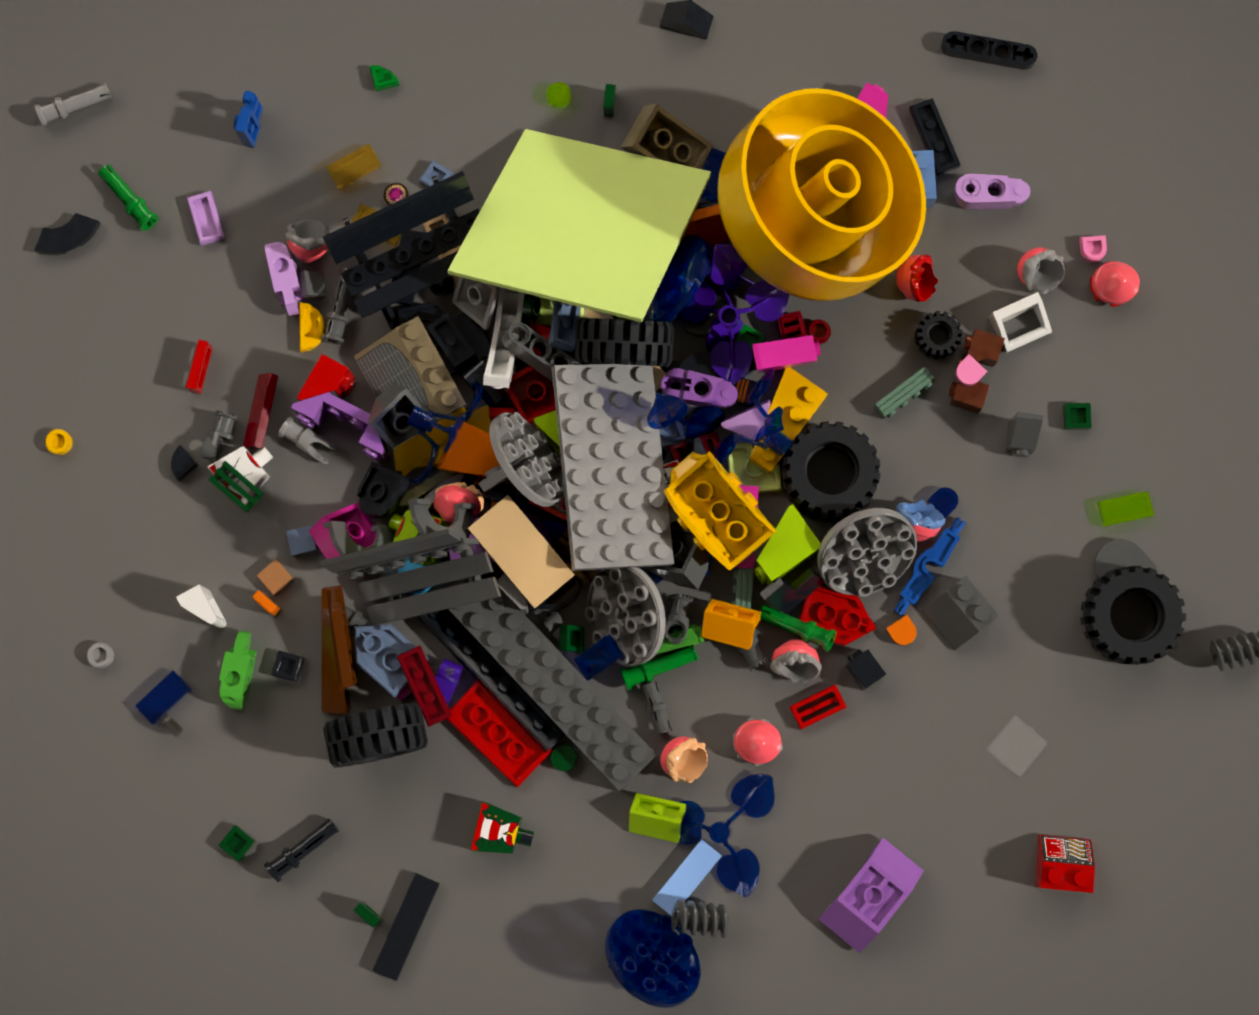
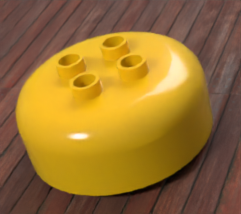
(821, 195)

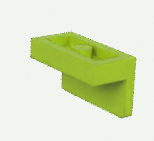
(656, 817)

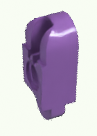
(720, 392)

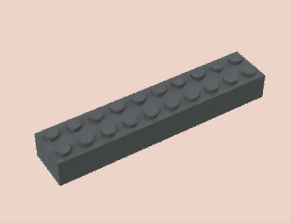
(557, 687)

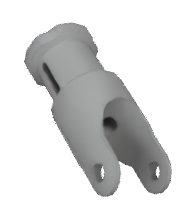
(304, 438)

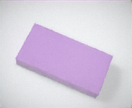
(205, 218)

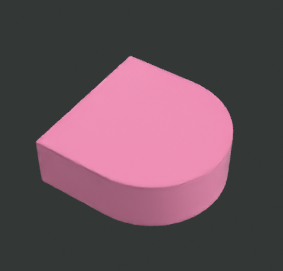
(1093, 248)
(969, 371)

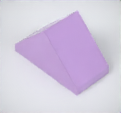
(746, 421)

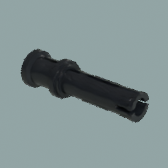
(291, 857)

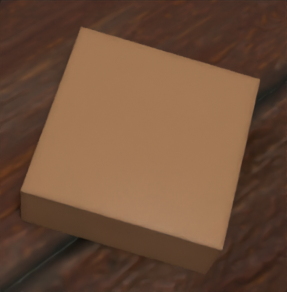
(275, 577)

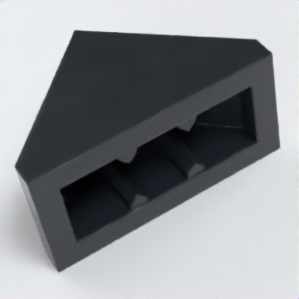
(687, 19)

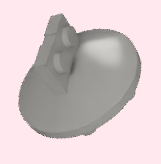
(524, 460)
(867, 551)
(630, 610)

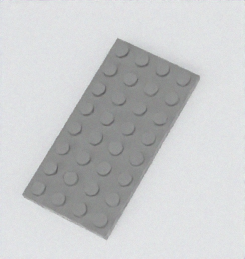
(611, 467)

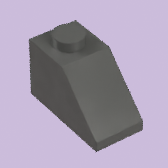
(1023, 433)

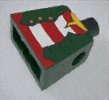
(499, 831)

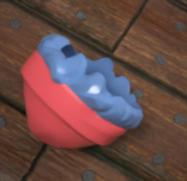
(923, 518)

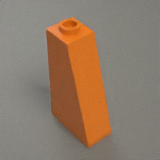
(469, 453)

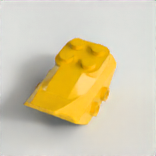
(717, 509)

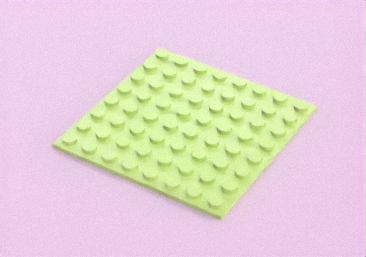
(581, 224)

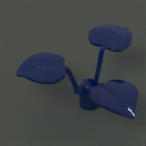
(671, 409)
(425, 421)
(769, 431)
(740, 869)

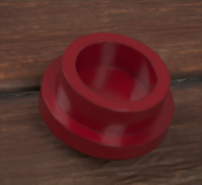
(820, 330)

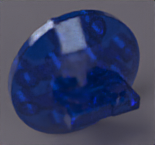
(681, 279)
(652, 959)

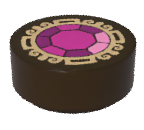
(394, 193)

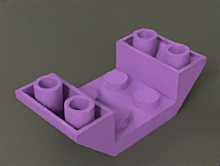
(317, 409)
(872, 896)

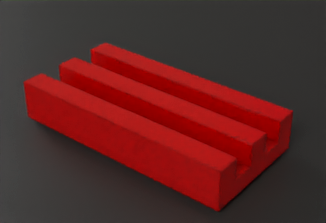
(199, 367)
(797, 716)

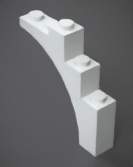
(501, 362)

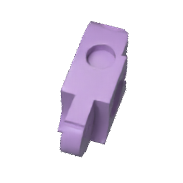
(1011, 191)
(284, 276)

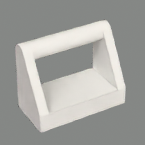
(1015, 309)
(202, 604)

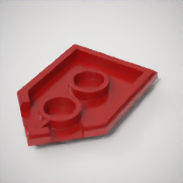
(837, 612)

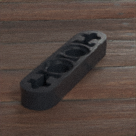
(989, 45)

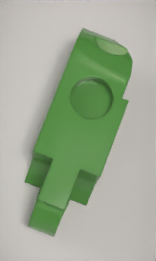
(237, 672)

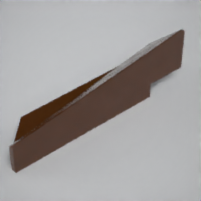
(337, 653)

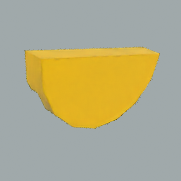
(311, 327)

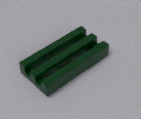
(220, 473)

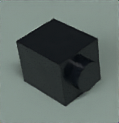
(864, 668)

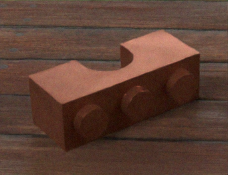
(985, 350)

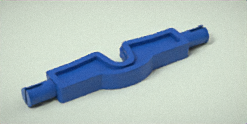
(921, 577)

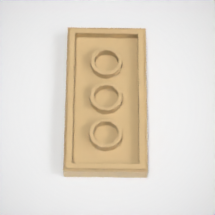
(521, 551)

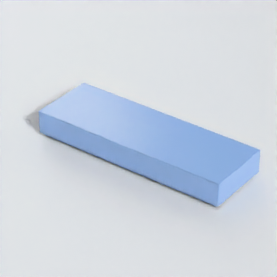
(687, 876)

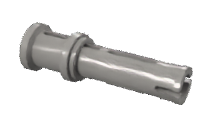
(61, 107)

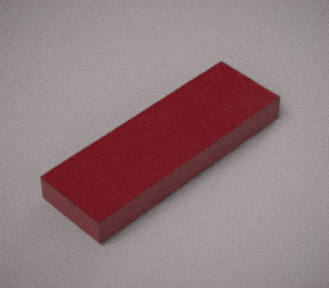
(260, 411)
(424, 686)

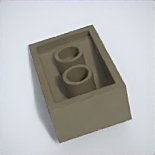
(666, 138)

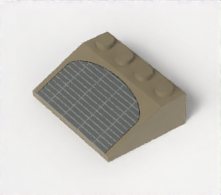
(411, 361)

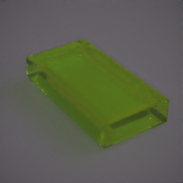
(1125, 509)

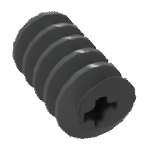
(1235, 649)
(700, 917)

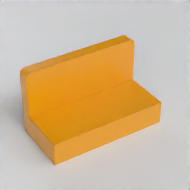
(730, 624)

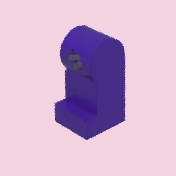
(448, 678)

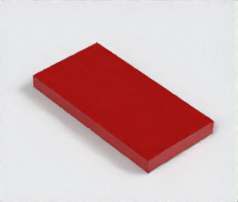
(496, 734)

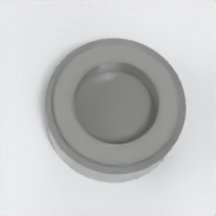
(100, 655)

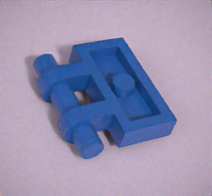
(247, 122)

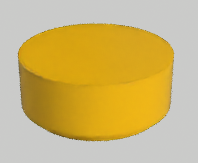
(58, 442)

